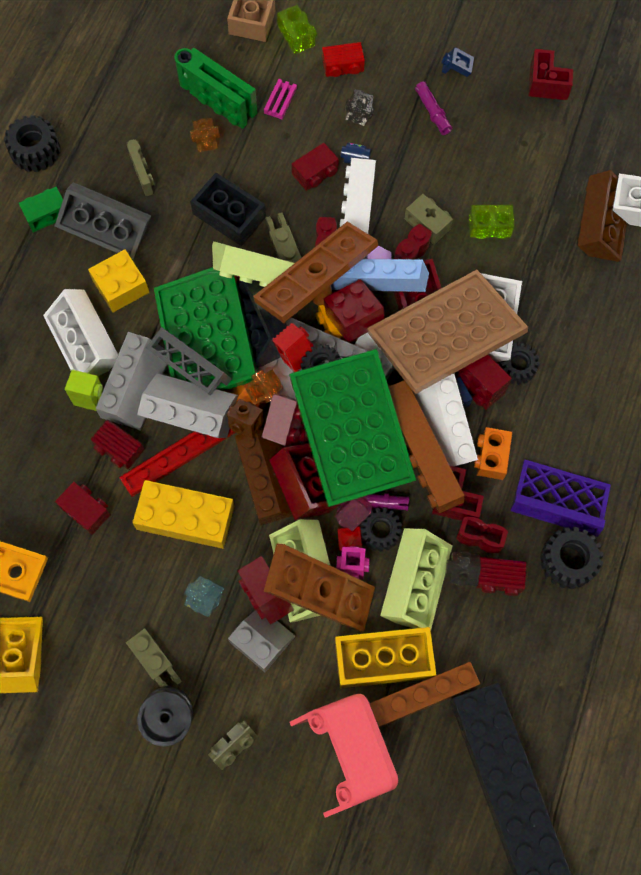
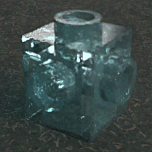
(203, 596)

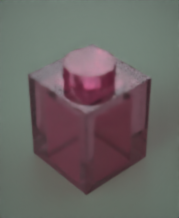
(353, 512)

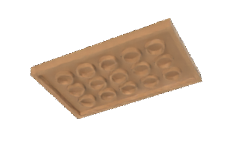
(447, 331)

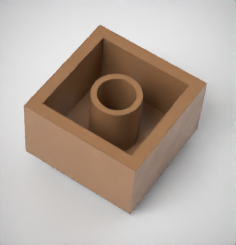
(251, 18)

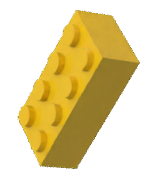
(183, 514)
(385, 657)

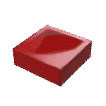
(349, 538)

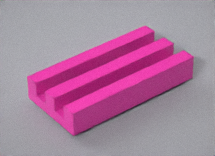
(285, 86)

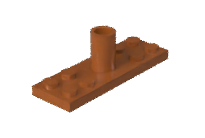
(315, 272)
(319, 587)

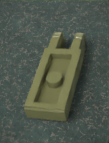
(140, 166)
(283, 240)
(152, 657)

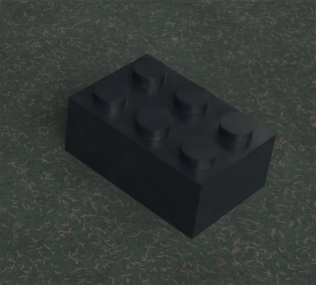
(228, 209)

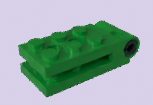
(216, 86)

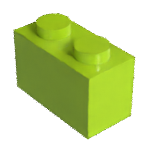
(84, 389)

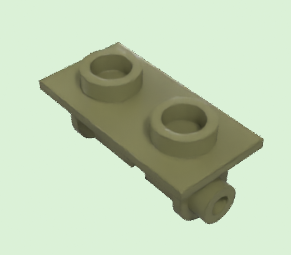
(225, 753)

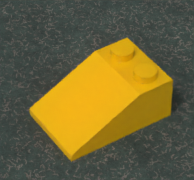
(20, 654)

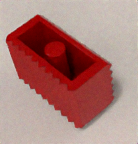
(343, 59)
(292, 346)

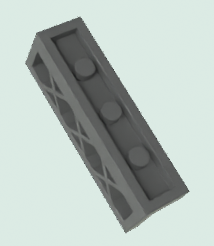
(193, 357)

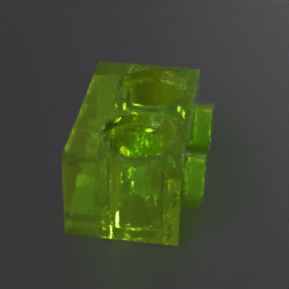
(296, 29)
(491, 216)

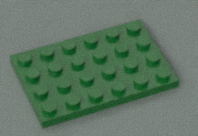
(210, 319)
(352, 427)

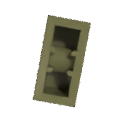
(427, 213)

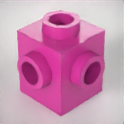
(353, 562)

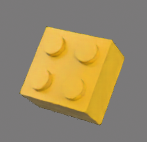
(118, 280)

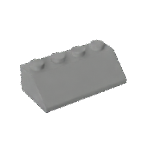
(128, 380)
(187, 406)

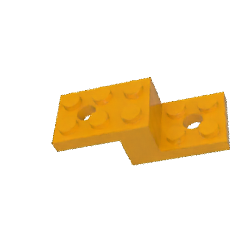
(32, 568)

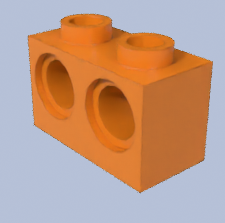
(497, 454)

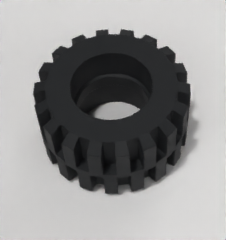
(30, 130)
(584, 546)

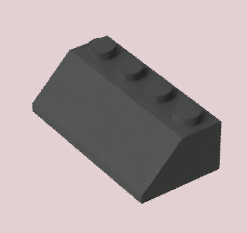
(102, 220)

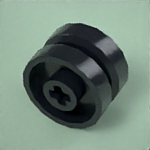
(161, 730)

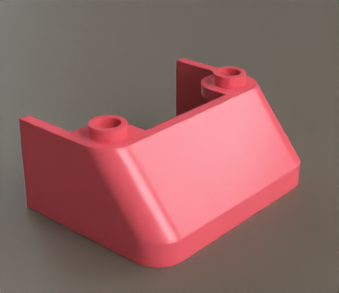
(358, 749)

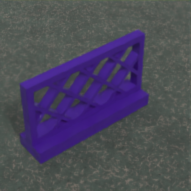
(561, 514)

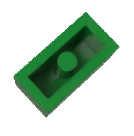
(42, 208)

